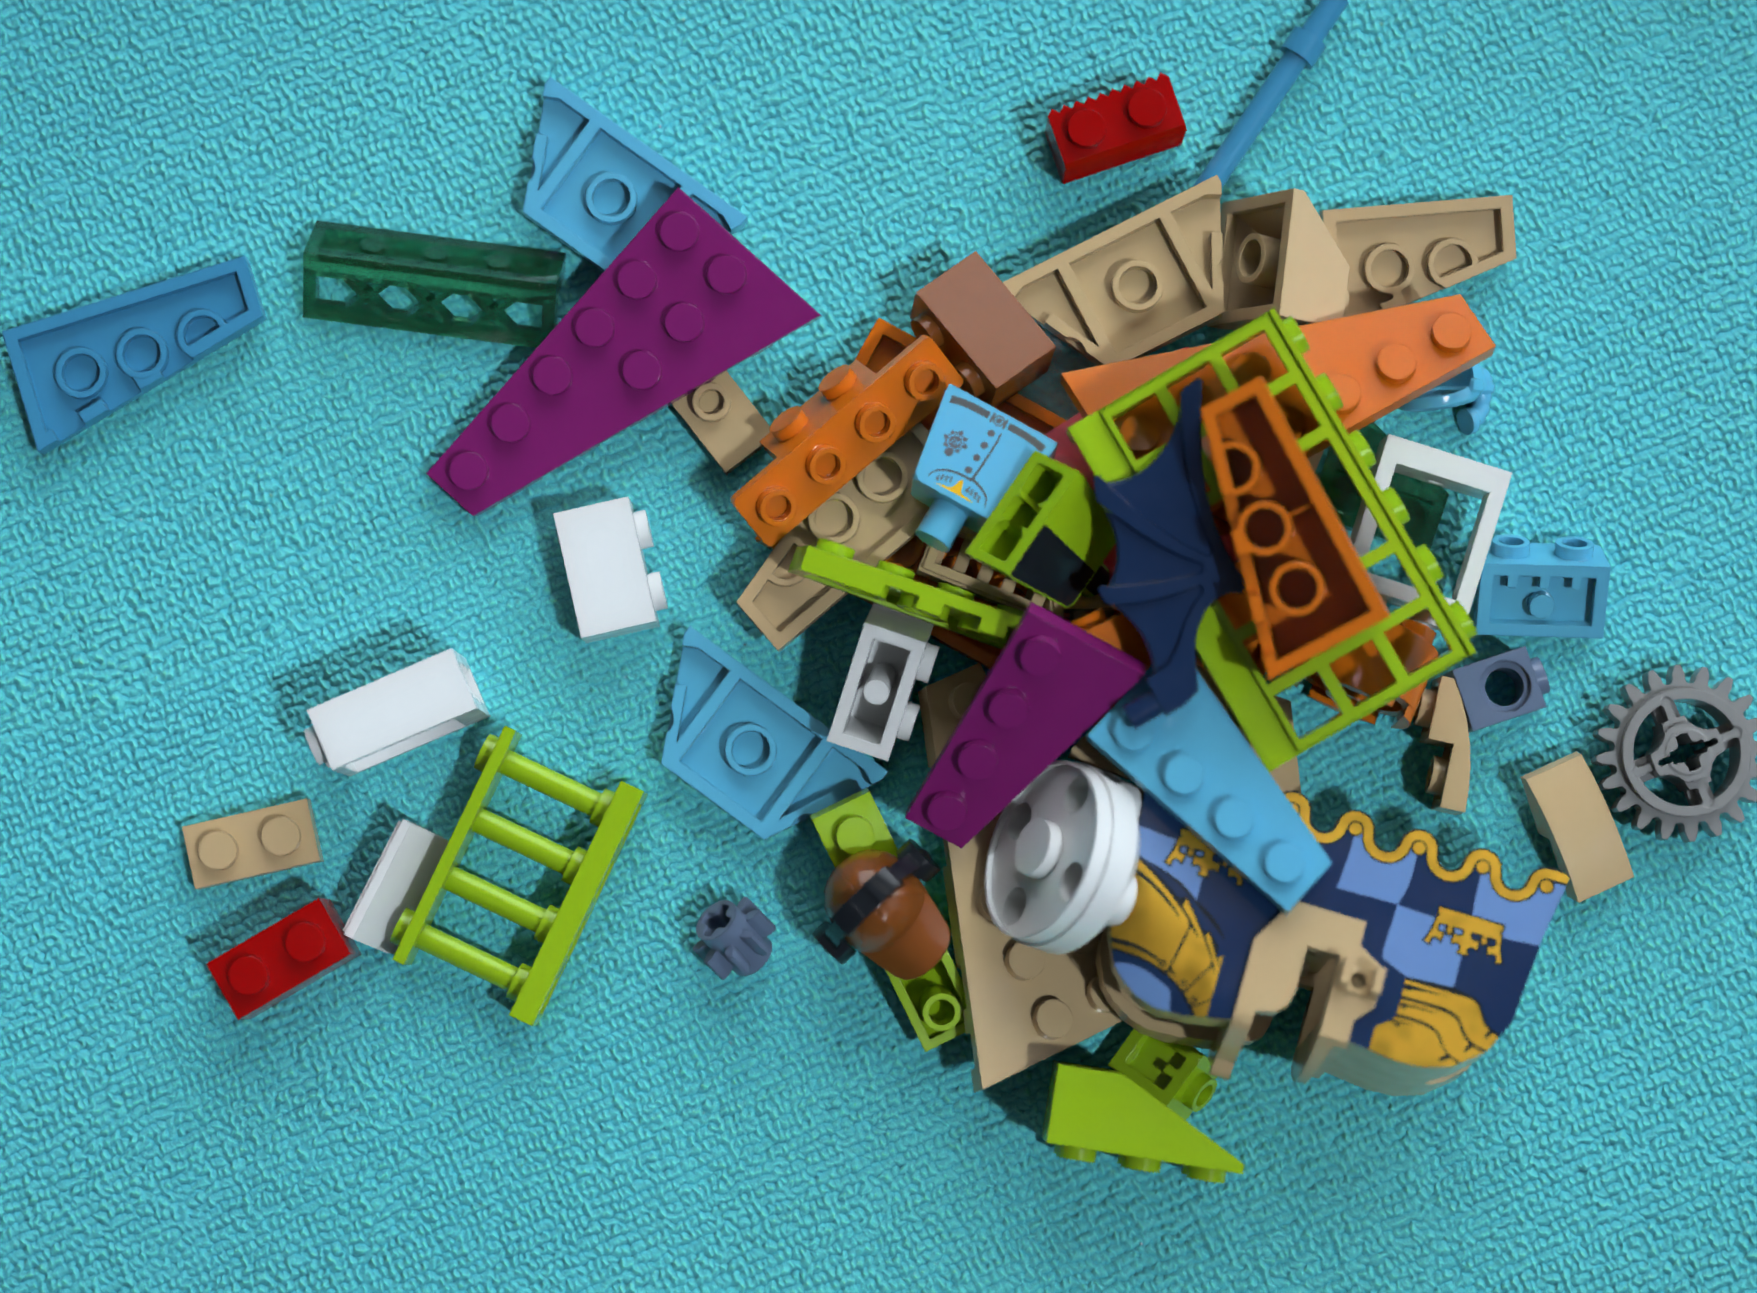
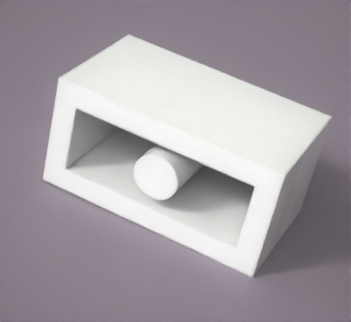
(608, 569)

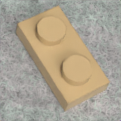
(252, 844)

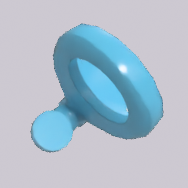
(1472, 386)

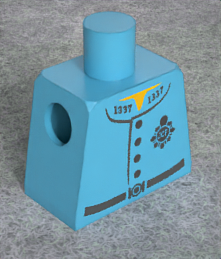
(969, 465)

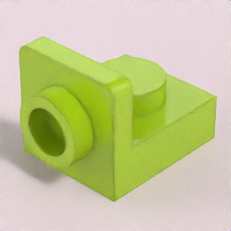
(1167, 1071)

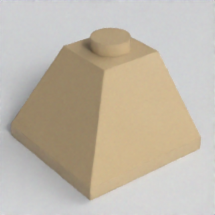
(1280, 259)

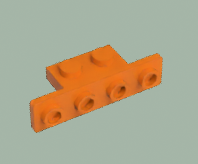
(840, 434)

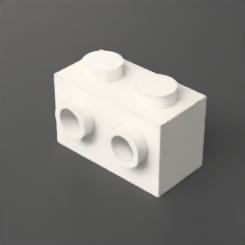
(880, 682)

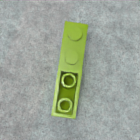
(934, 999)

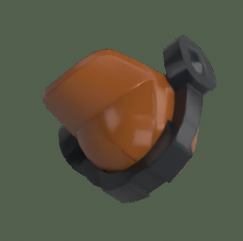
(885, 911)

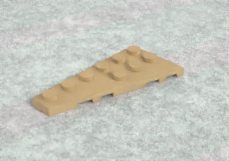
(1016, 997)

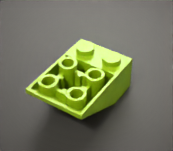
(1110, 1113)

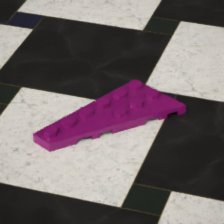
(644, 335)

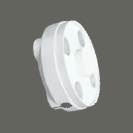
(1064, 858)

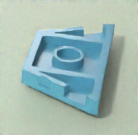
(600, 183)
(754, 745)

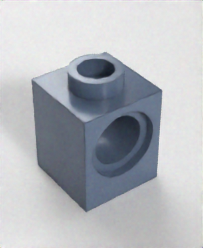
(1529, 683)

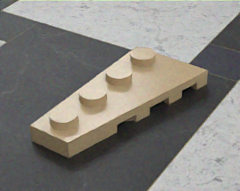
(867, 514)

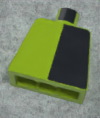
(1048, 533)

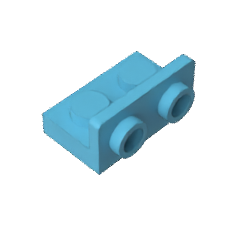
(1542, 588)

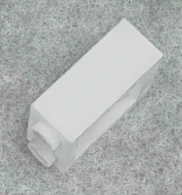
(1449, 472)
(395, 714)

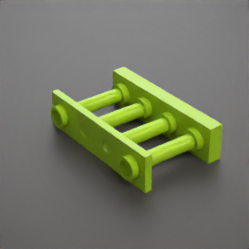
(554, 927)

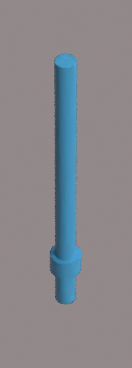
(1299, 52)

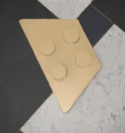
(1135, 281)

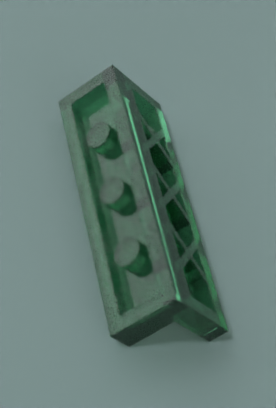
(427, 265)

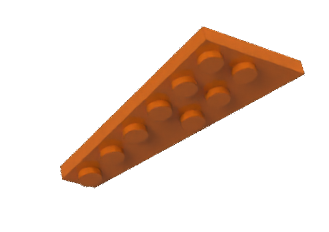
(1370, 358)

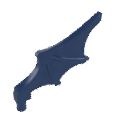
(1167, 560)

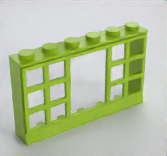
(1217, 641)

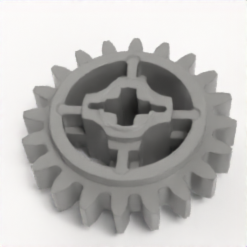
(1669, 731)

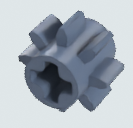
(734, 938)

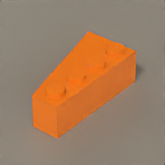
(1290, 544)

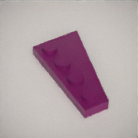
(1026, 713)

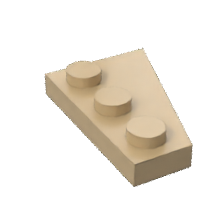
(1419, 247)

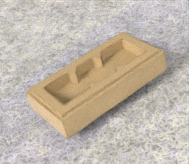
(723, 421)

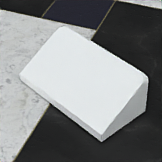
(395, 884)

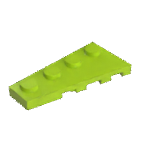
(895, 589)

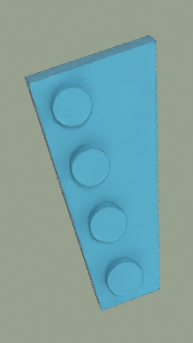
(1218, 790)

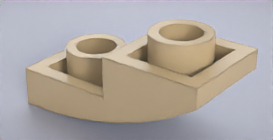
(1445, 726)
(1579, 825)

